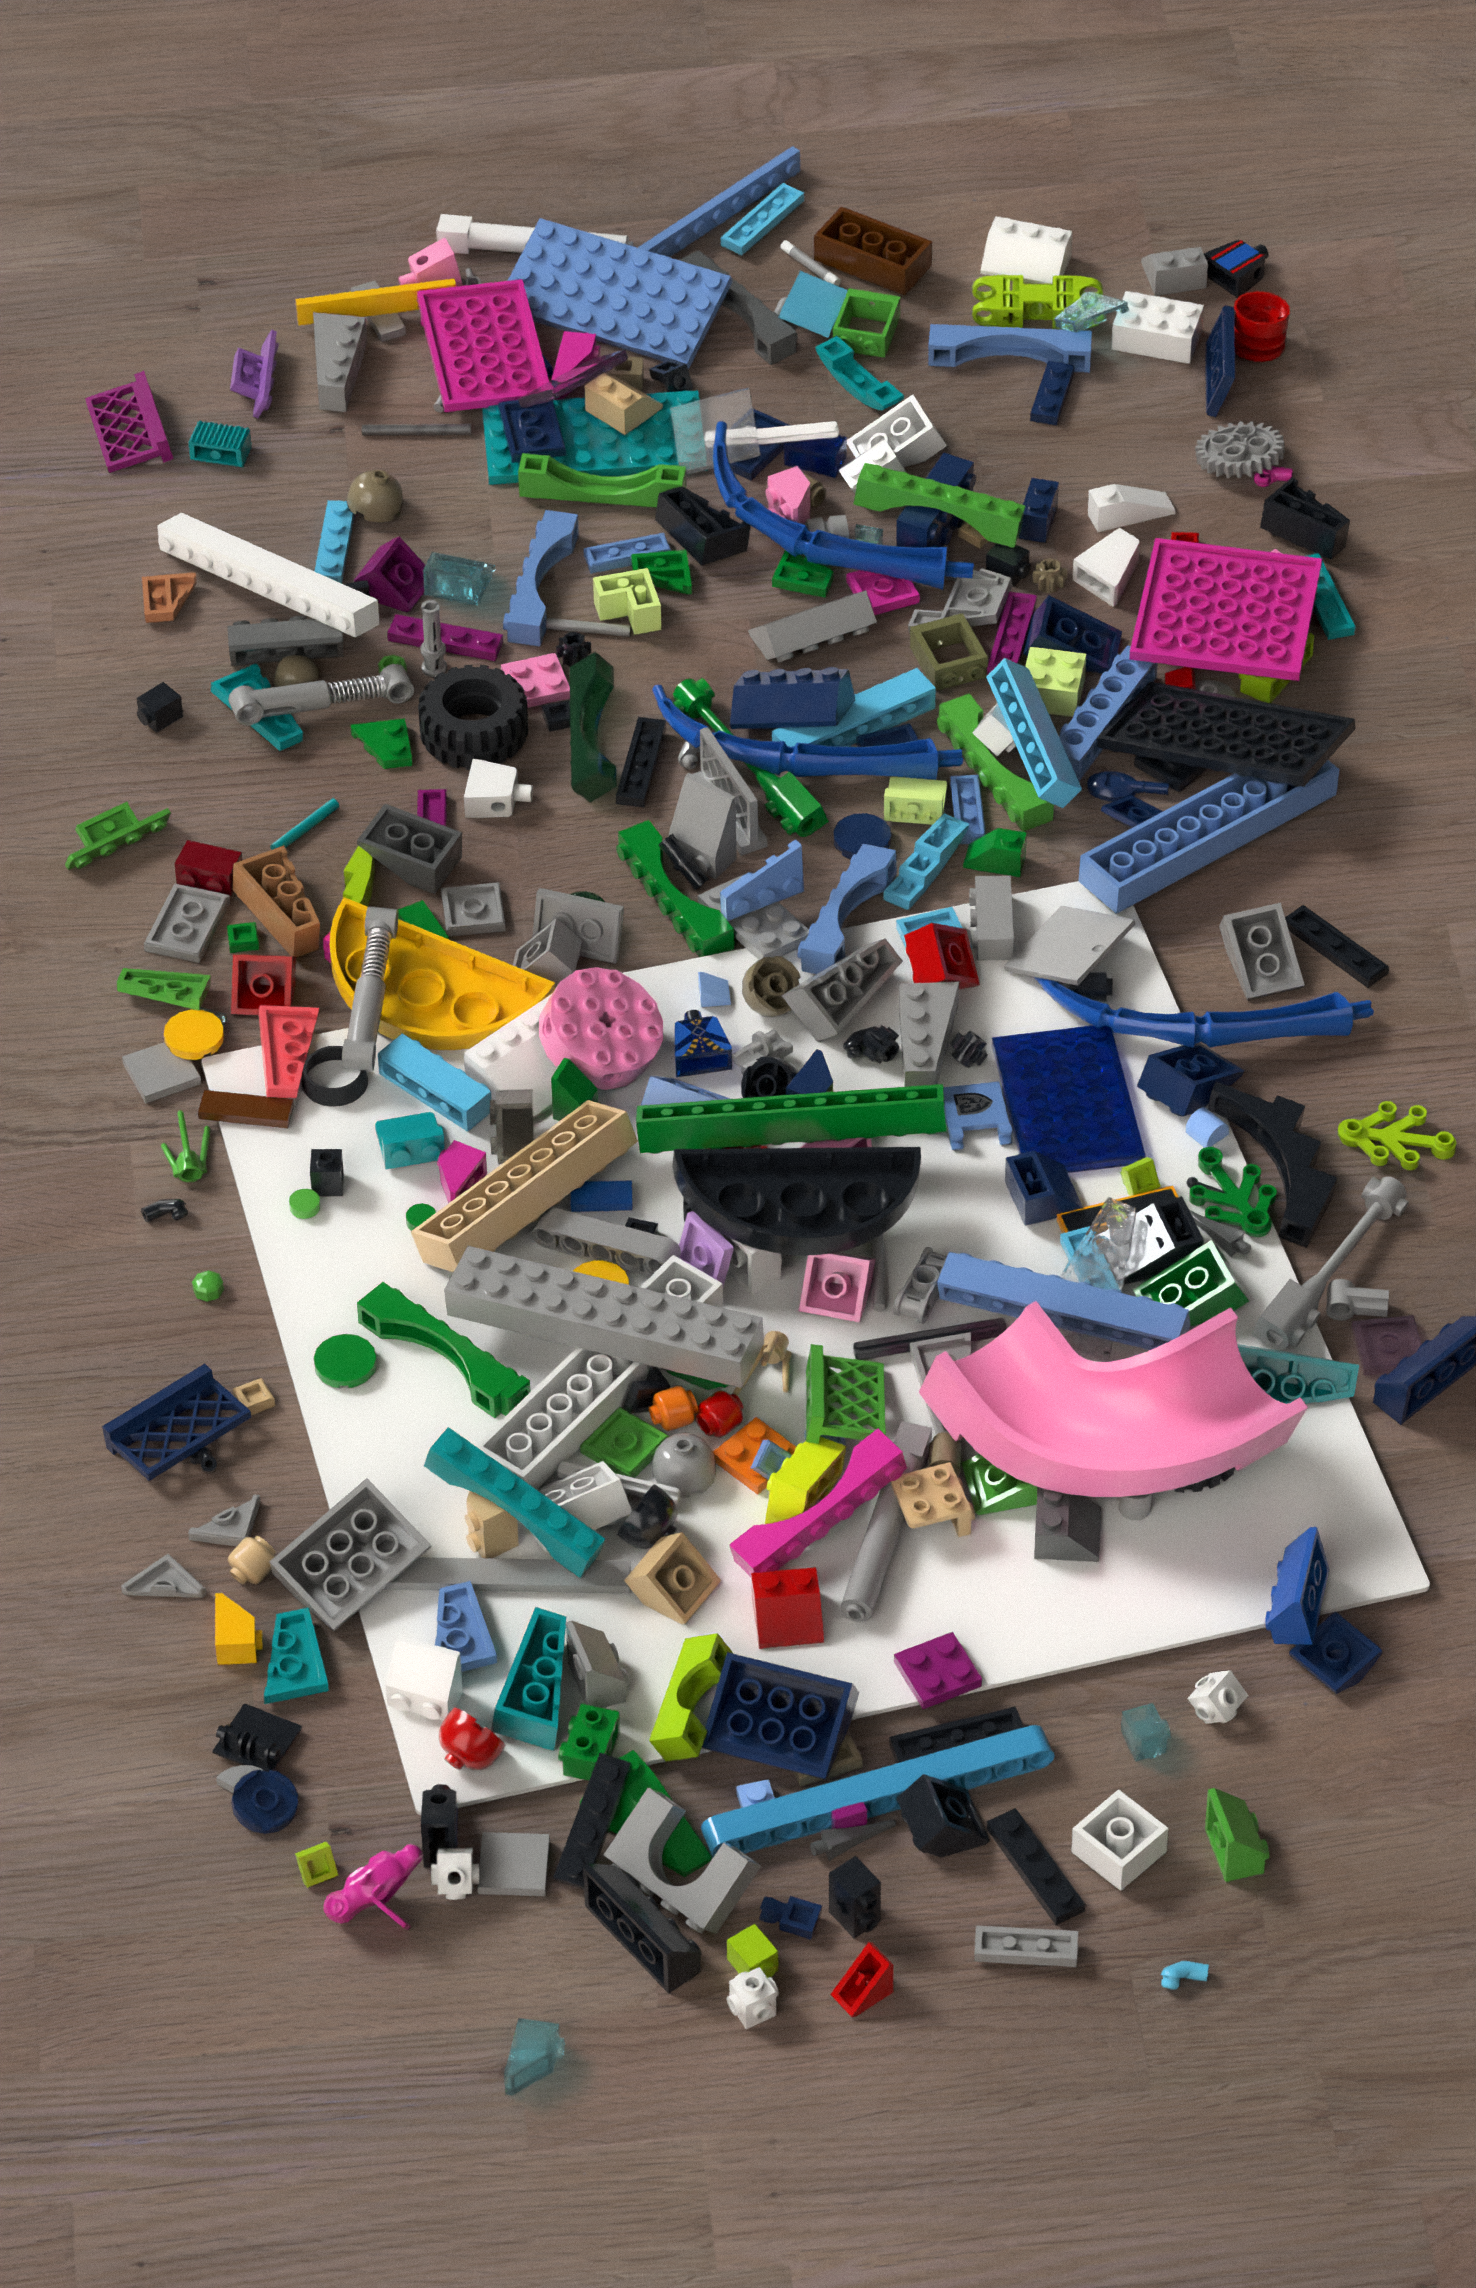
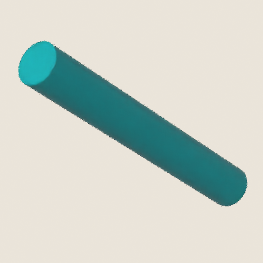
(305, 825)

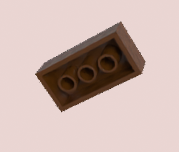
(872, 250)

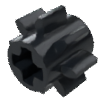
(573, 648)
(880, 1044)
(969, 1049)

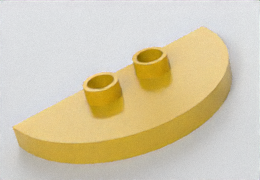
(433, 985)

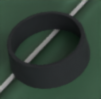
(331, 1096)

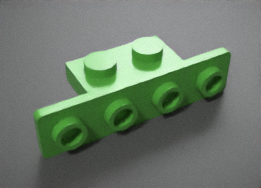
(111, 829)

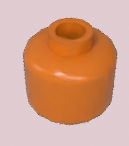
(673, 1408)

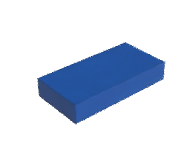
(602, 1196)

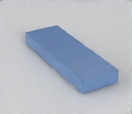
(619, 553)
(968, 805)

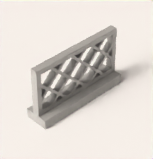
(720, 772)

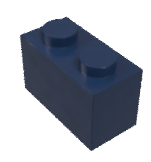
(1040, 509)

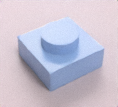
(754, 1793)

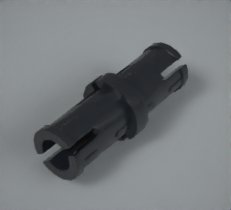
(683, 861)

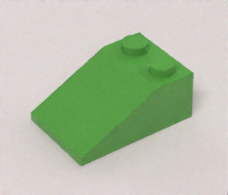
(995, 1489)

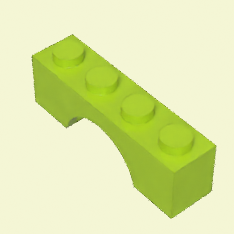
(698, 1668)

